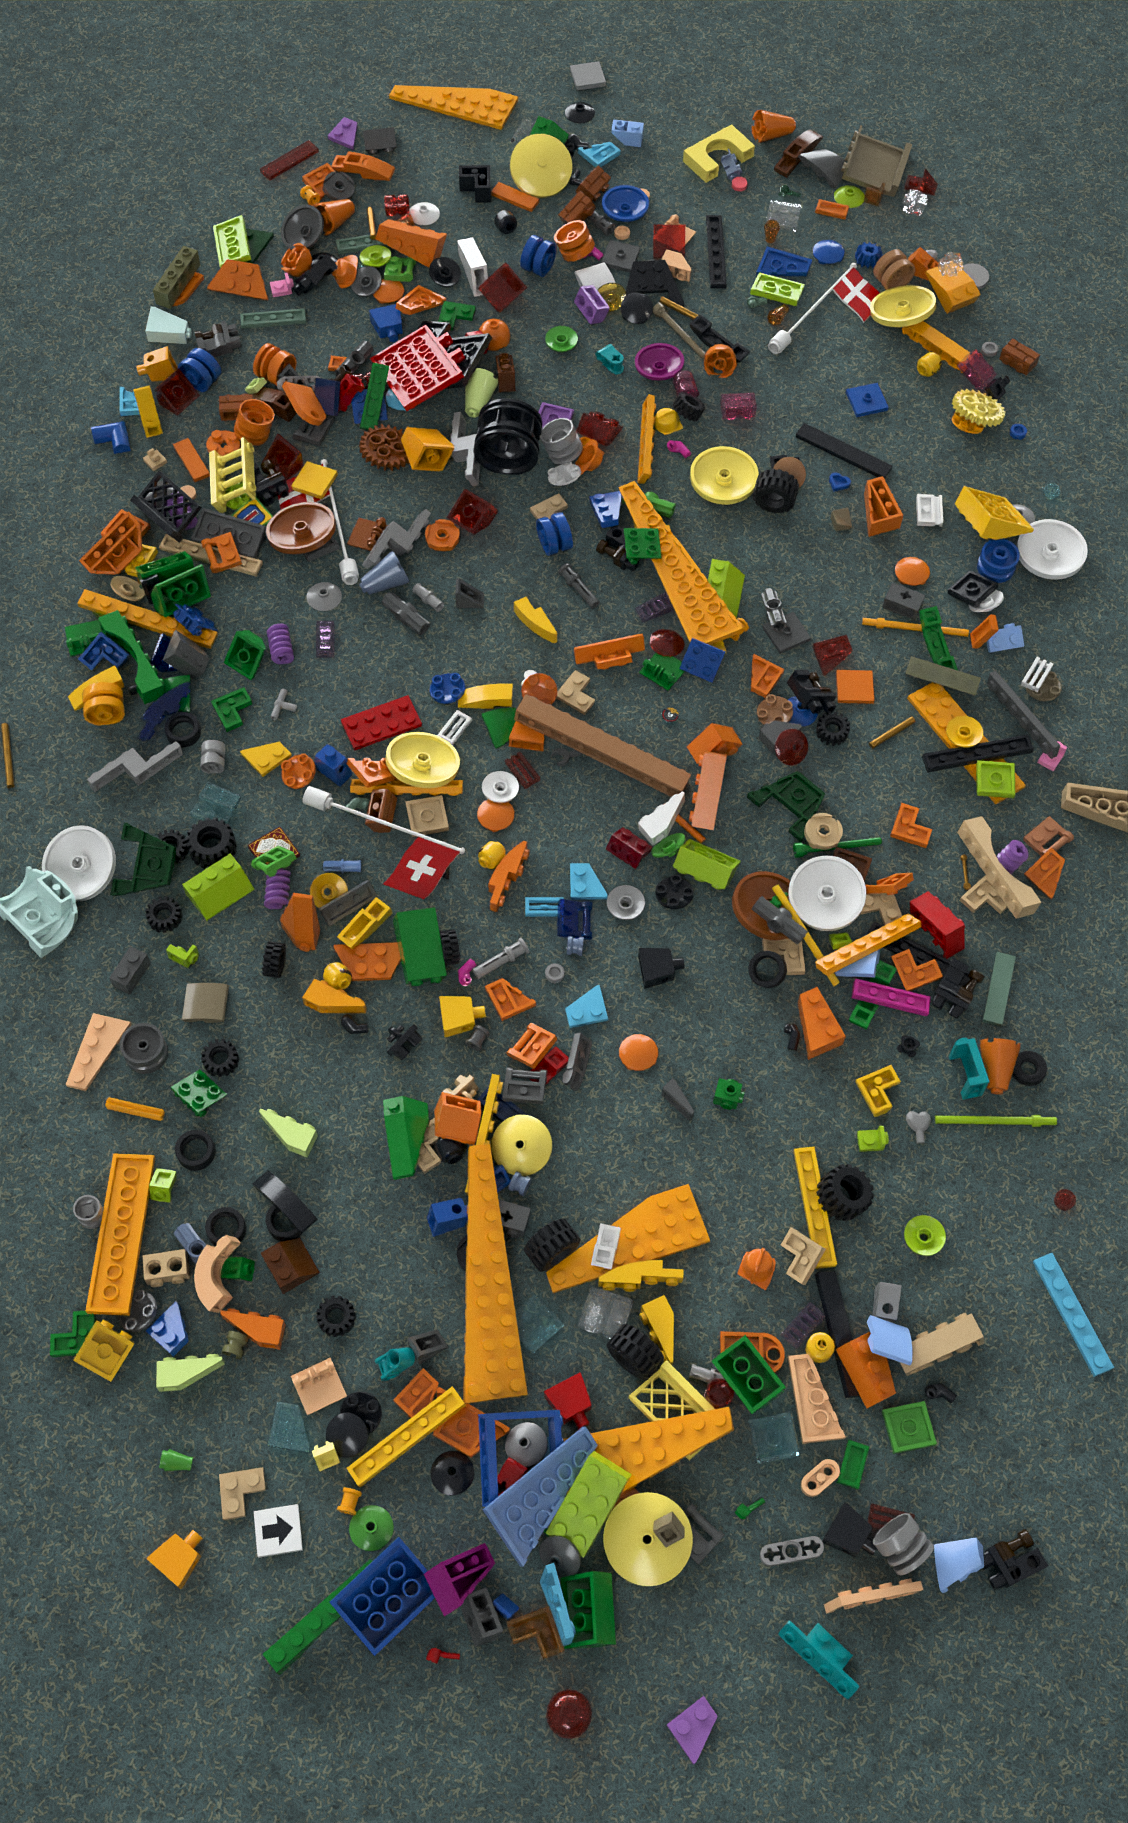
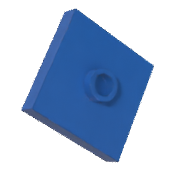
(867, 399)

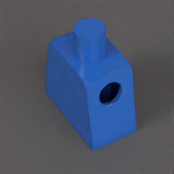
(386, 322)
(330, 762)
(443, 1216)

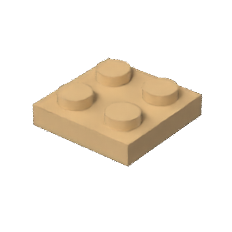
(427, 815)

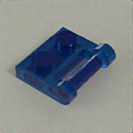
(568, 919)

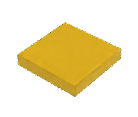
(314, 480)

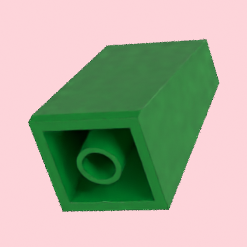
(420, 946)

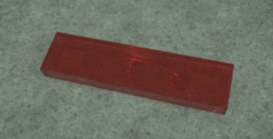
(289, 160)

